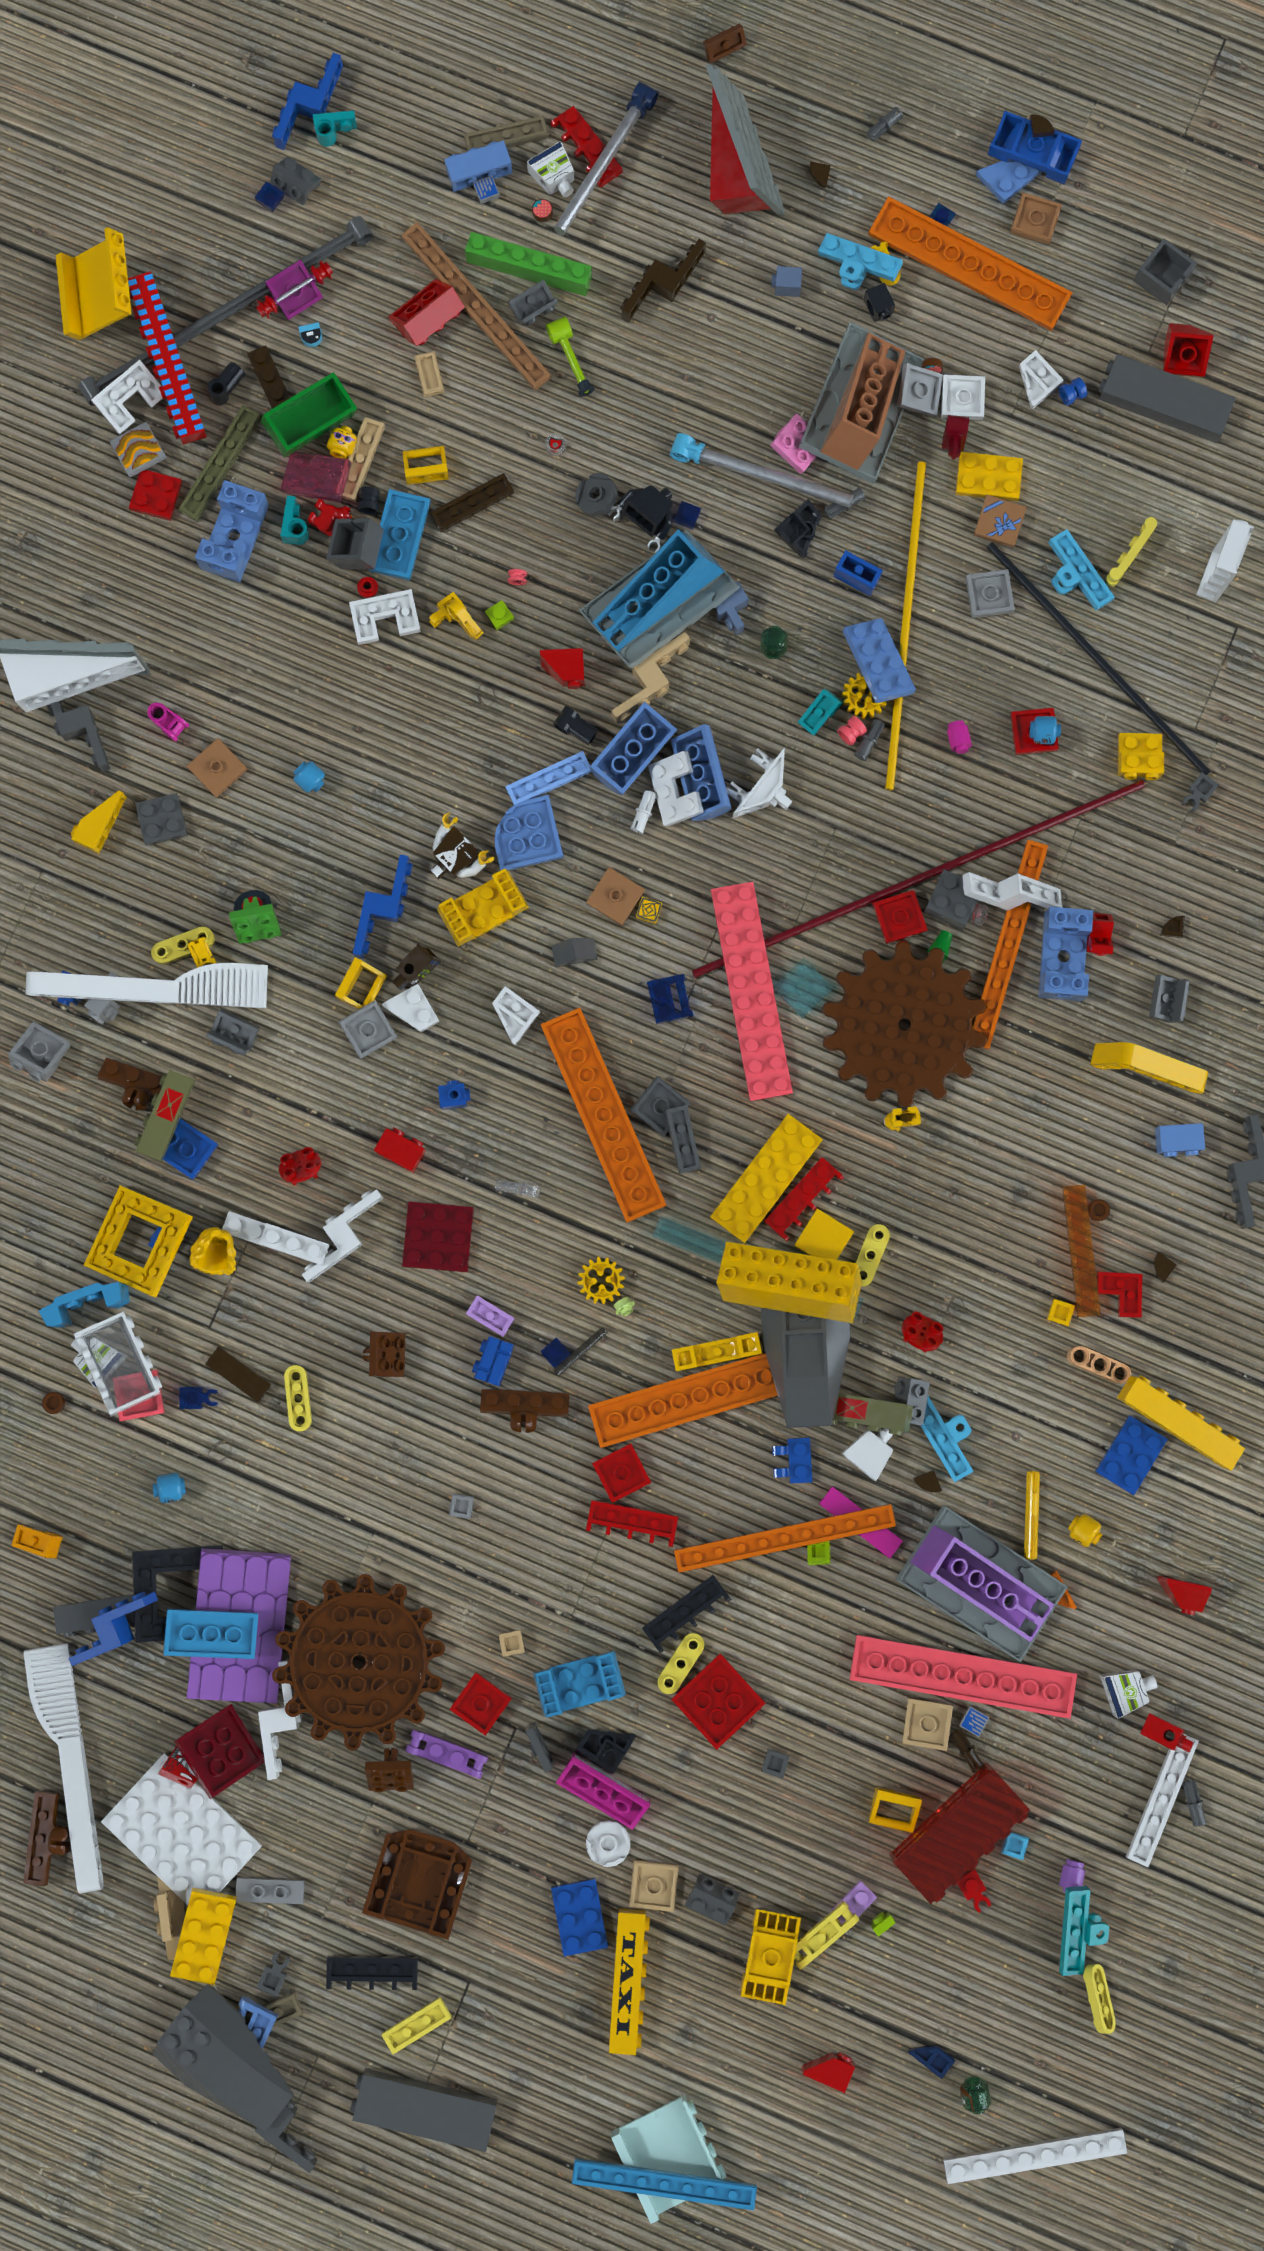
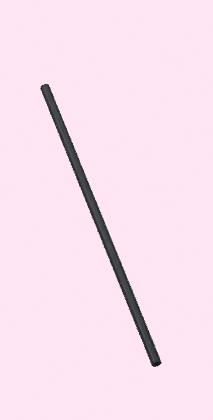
(1099, 660)

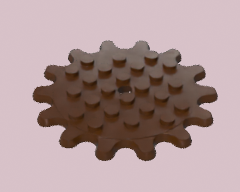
(909, 1058)
(367, 1696)

